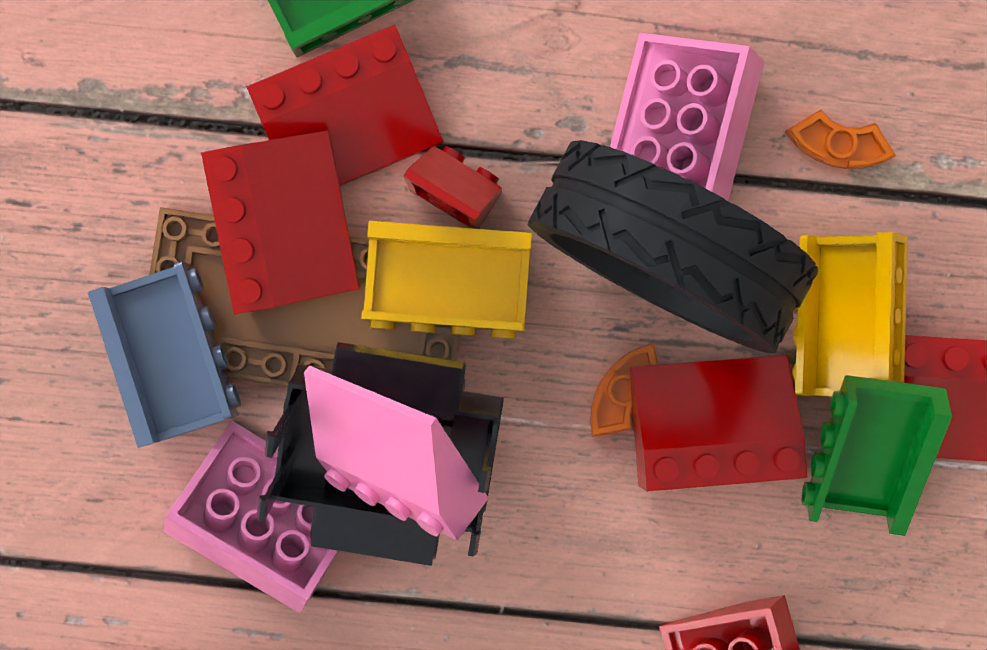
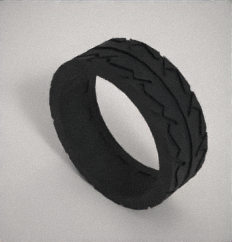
(674, 244)

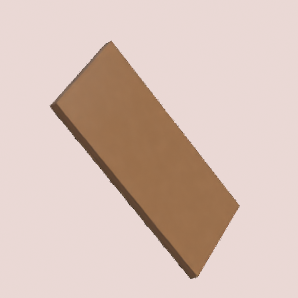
(273, 341)

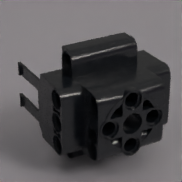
(343, 519)

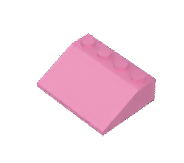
(689, 107)
(391, 455)
(221, 523)

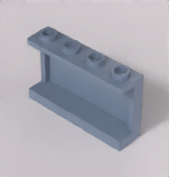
(165, 354)

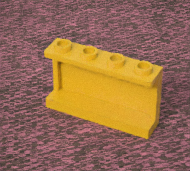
(446, 278)
(852, 312)

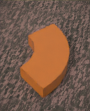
(840, 145)
(613, 398)

